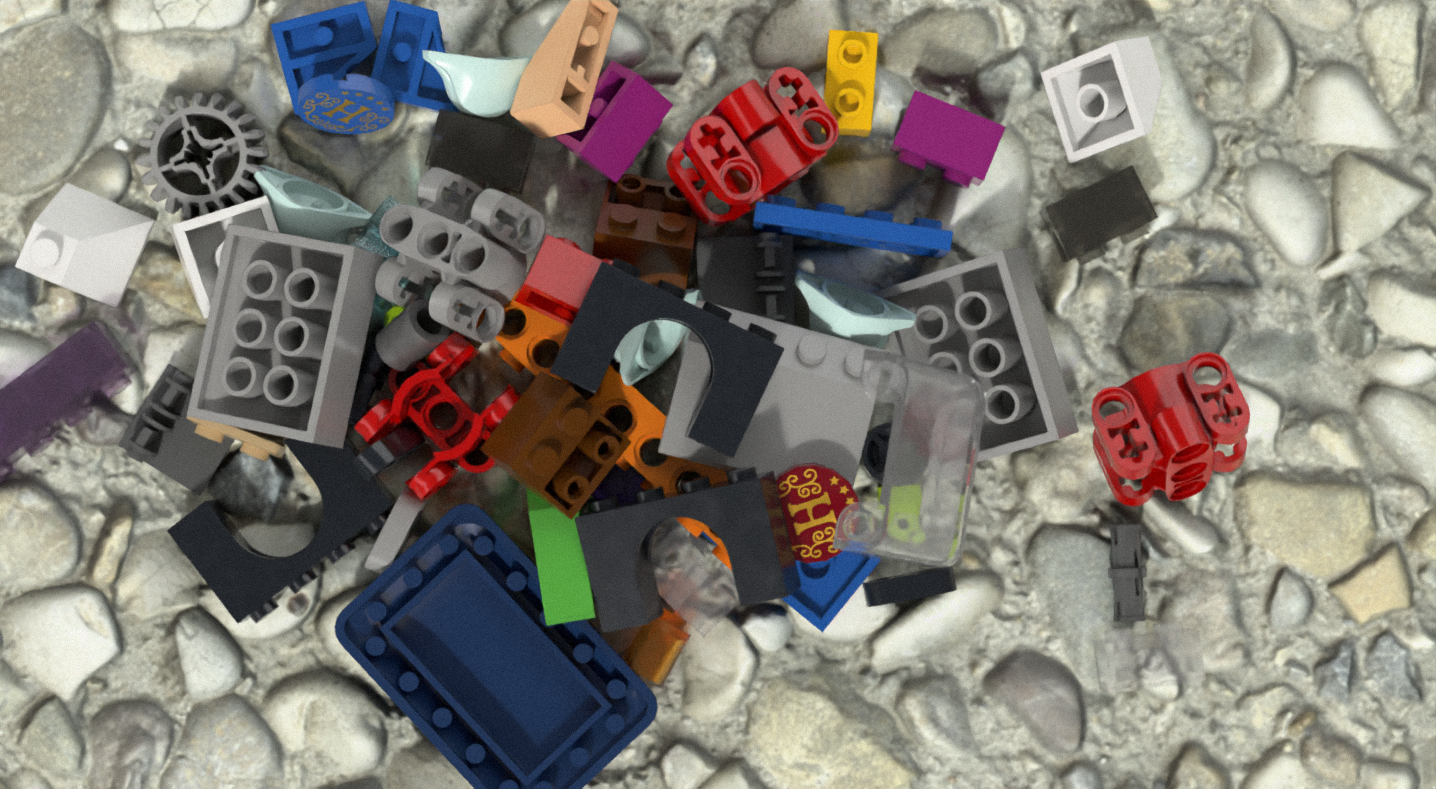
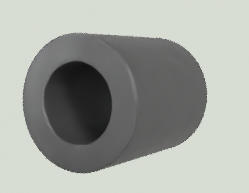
(410, 337)

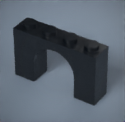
(738, 357)
(740, 511)
(252, 580)

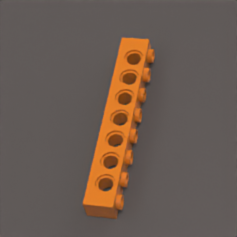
(647, 424)

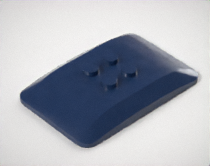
(471, 662)

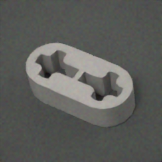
(396, 531)

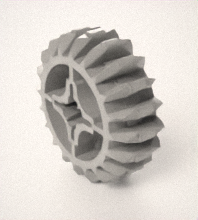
(184, 164)

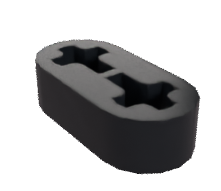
(389, 451)
(909, 586)

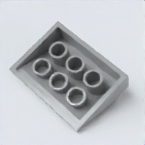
(990, 326)
(285, 335)
(806, 414)

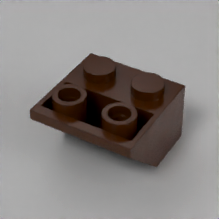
(647, 227)
(556, 444)

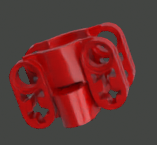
(751, 145)
(1170, 430)
(454, 443)

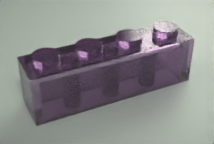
(60, 392)

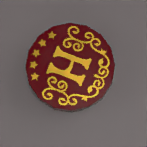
(811, 505)

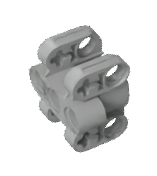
(461, 257)

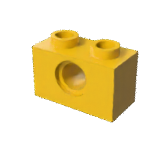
(850, 80)

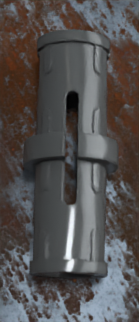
(1127, 572)

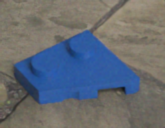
(324, 44)
(401, 61)

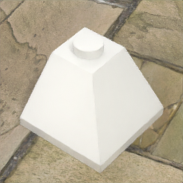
(1104, 96)
(202, 242)
(86, 245)

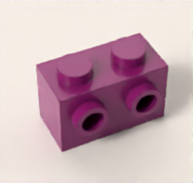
(618, 122)
(946, 140)

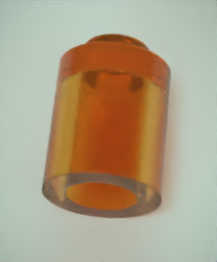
(658, 647)

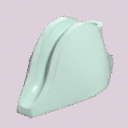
(479, 84)
(309, 208)
(851, 311)
(650, 345)

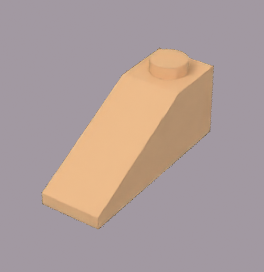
(565, 70)

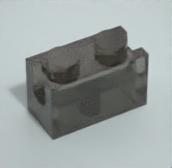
(481, 151)
(1099, 215)

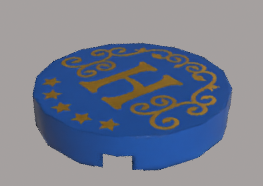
(347, 105)

